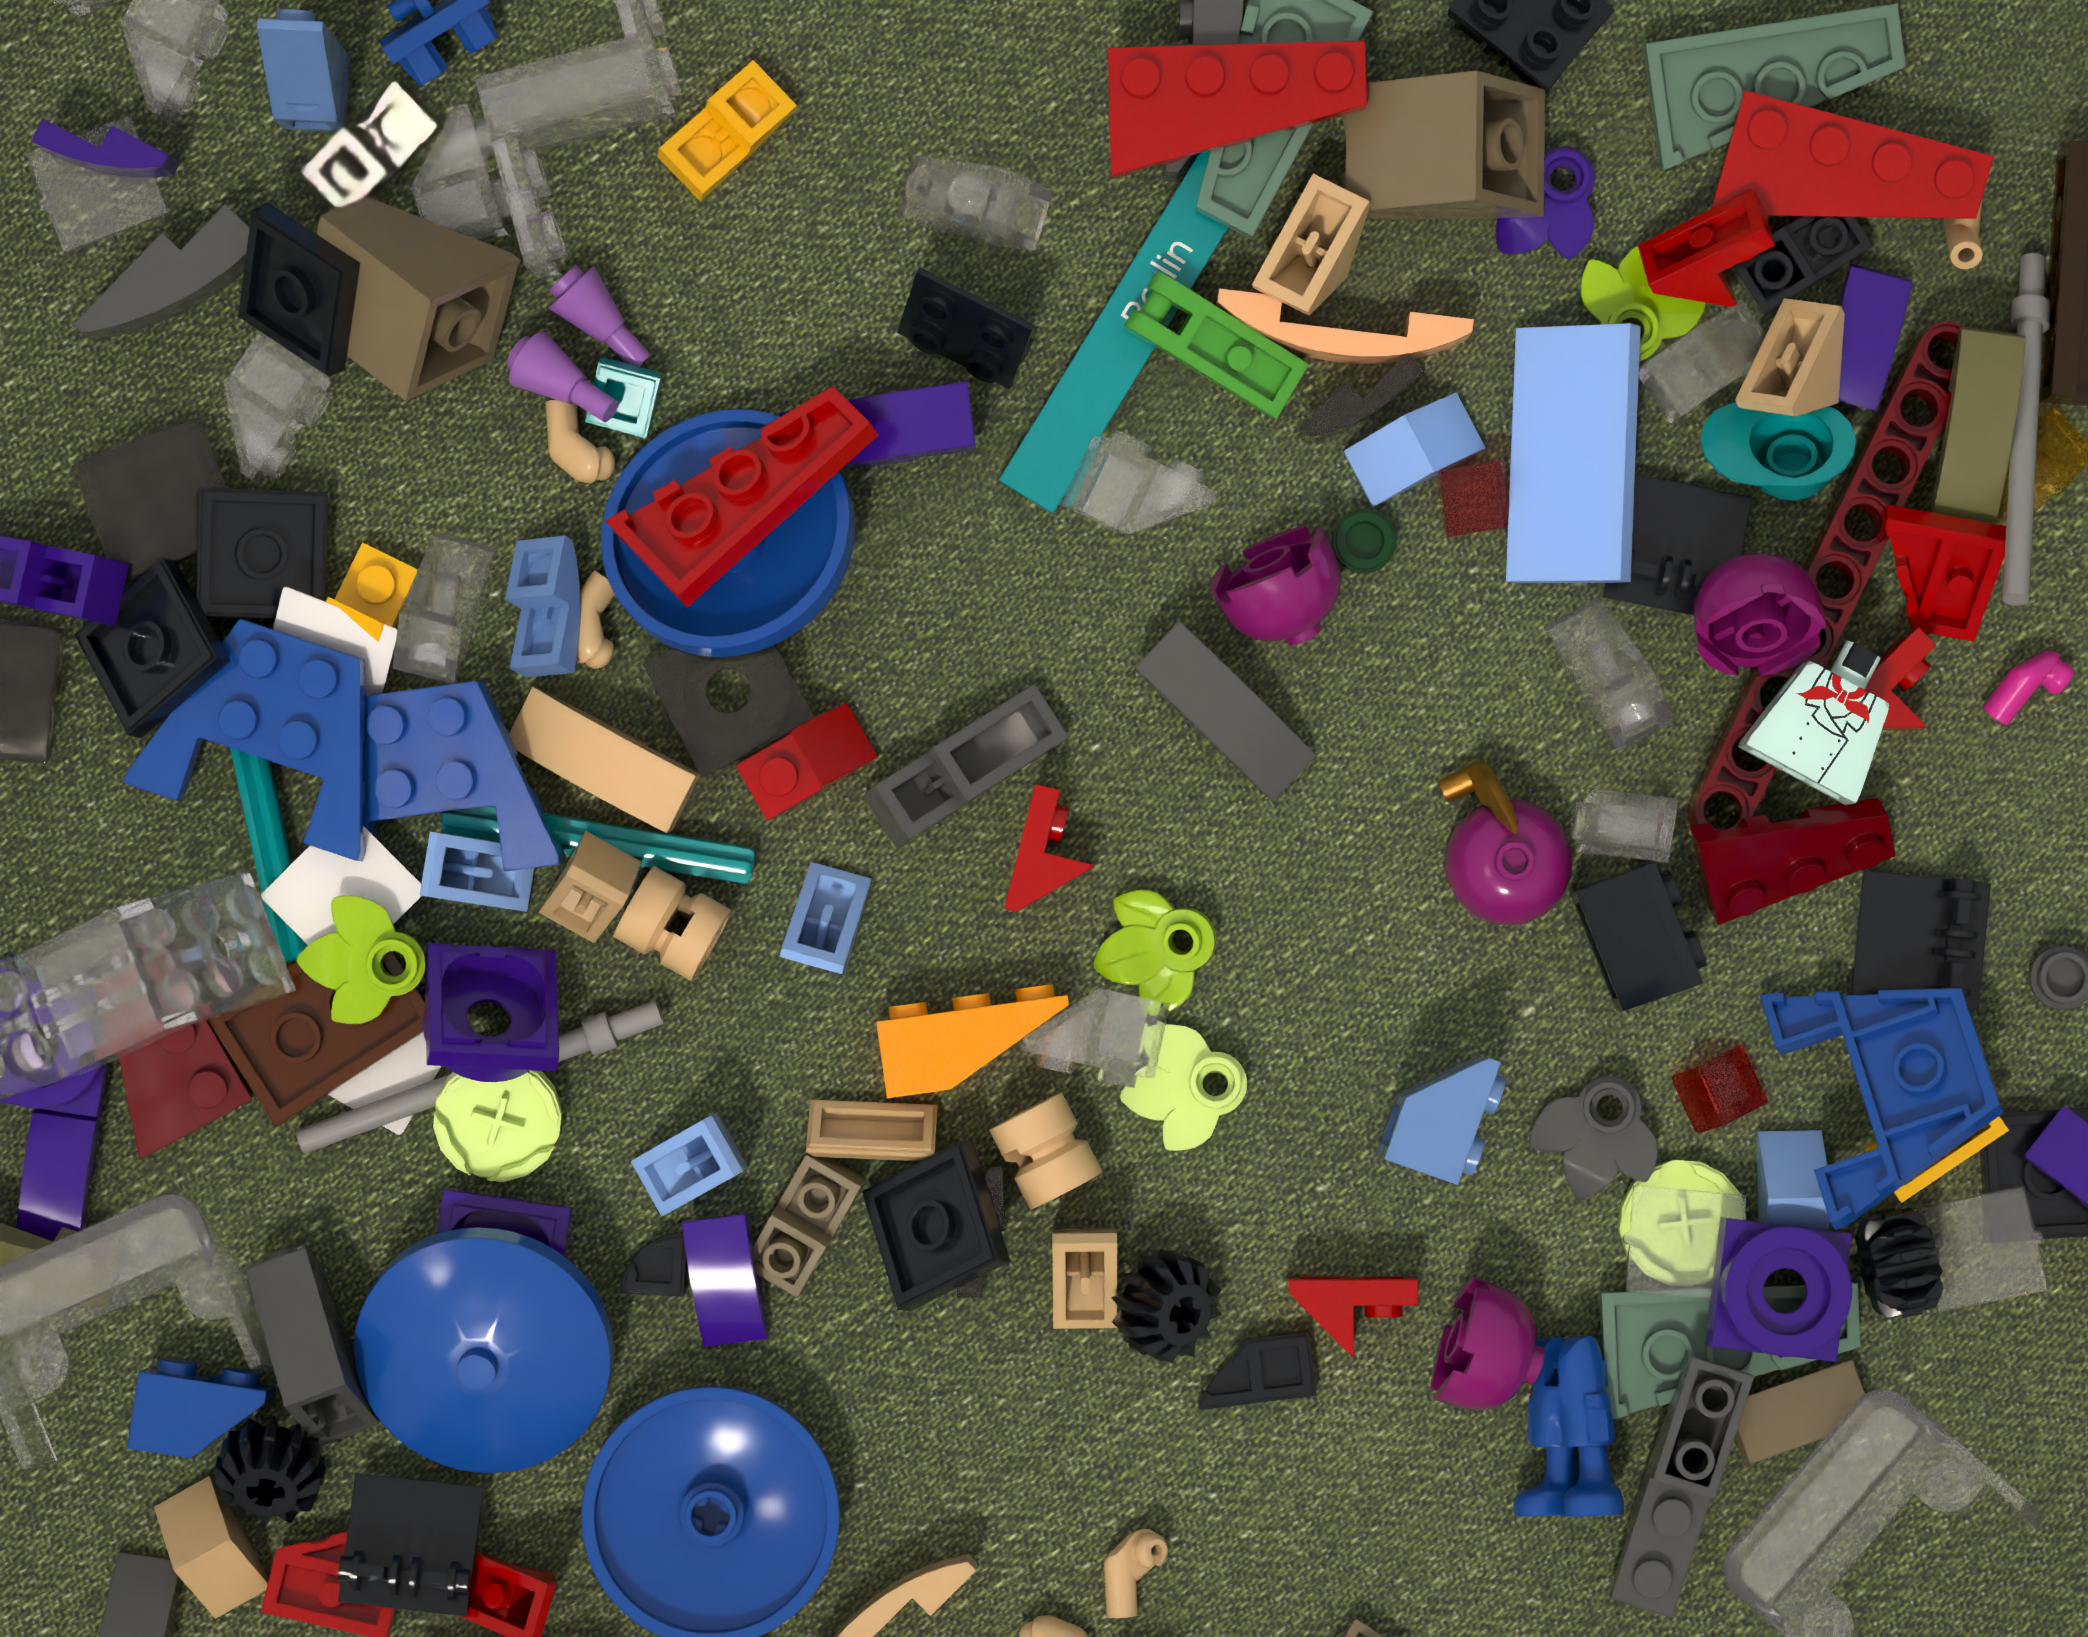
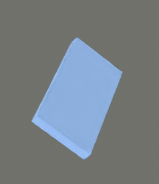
(1573, 454)

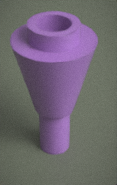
(589, 306)
(545, 369)

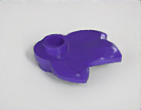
(1567, 214)

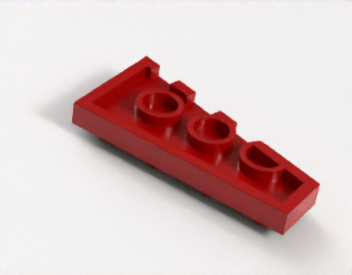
(1217, 96)
(1845, 167)
(721, 514)

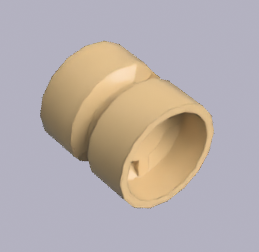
(652, 913)
(1046, 1150)

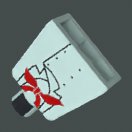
(1823, 725)

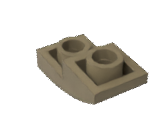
(805, 1222)
(1796, 1412)

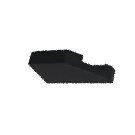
(1263, 1371)

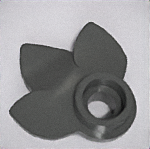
(1597, 1146)

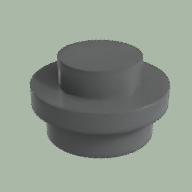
(2060, 977)

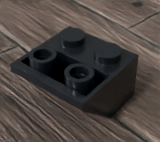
(1639, 935)

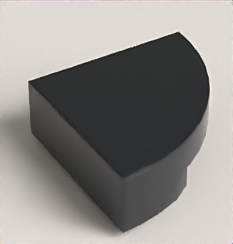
(658, 1268)

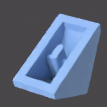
(1413, 449)
(473, 873)
(826, 918)
(689, 1164)
(1787, 1178)

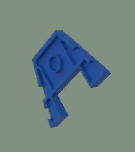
(282, 705)
(451, 753)
(1916, 1074)

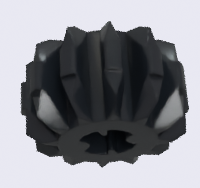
(1898, 1262)
(1166, 1305)
(270, 1470)

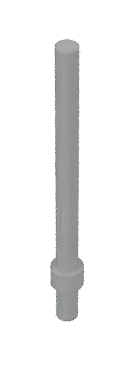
(2029, 318)
(596, 1035)

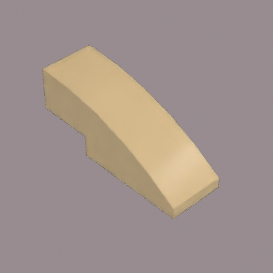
(603, 760)

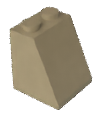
(1448, 148)
(423, 297)

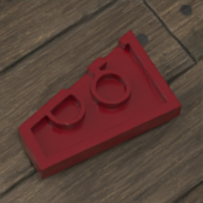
(1778, 860)
(180, 1086)

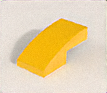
(726, 130)

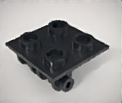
(1532, 34)
(965, 329)
(1678, 541)
(1920, 934)
(410, 1544)

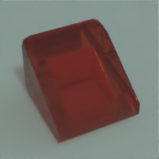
(1473, 498)
(1719, 1090)

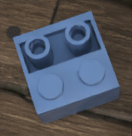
(1438, 1120)

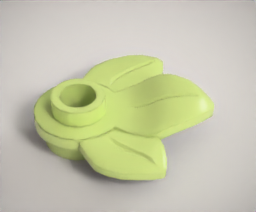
(1178, 1091)

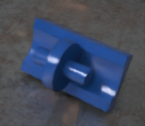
(412, 41)

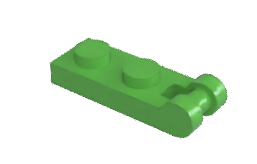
(1218, 346)

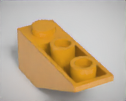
(945, 1048)

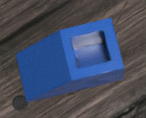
(190, 1411)

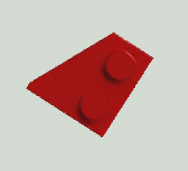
(1945, 568)
(307, 1589)

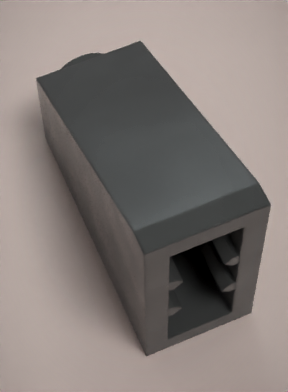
(309, 1346)

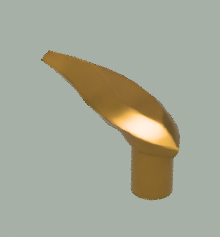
(1481, 778)

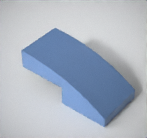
(548, 593)

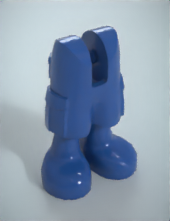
(1569, 1412)

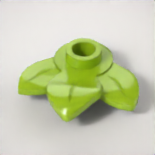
(1625, 296)
(1146, 951)
(354, 960)

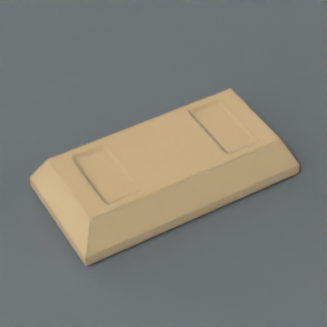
(871, 1130)

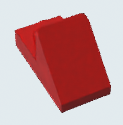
(1696, 254)
(1901, 667)
(806, 761)
(1036, 871)
(1333, 1300)
(509, 1596)

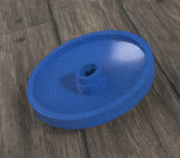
(766, 592)
(484, 1350)
(711, 1514)

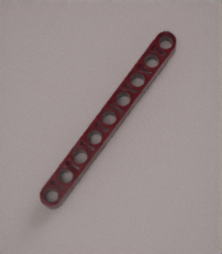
(1838, 549)

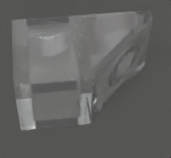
(169, 47)
(457, 182)
(976, 202)
(1703, 361)
(269, 402)
(1131, 491)
(1103, 1031)

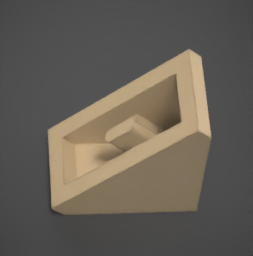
(1314, 246)
(1797, 361)
(591, 887)
(1084, 1278)
(210, 1548)

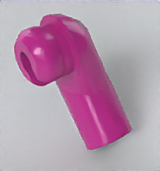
(2024, 680)

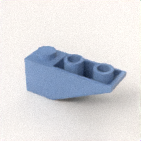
(304, 72)

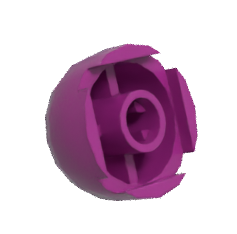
(1282, 588)
(1757, 614)
(1508, 874)
(1486, 1349)

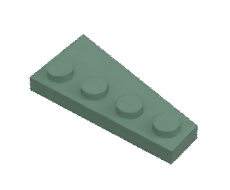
(1804, 61)
(1247, 176)
(1654, 1335)

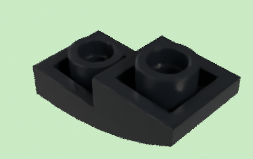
(1801, 257)

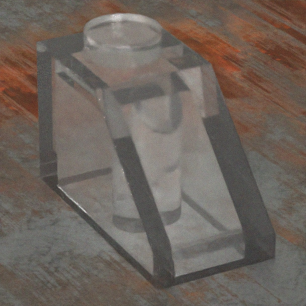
(442, 608)
(1609, 673)
(1624, 826)

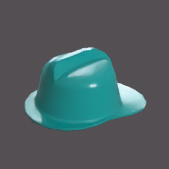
(1777, 451)

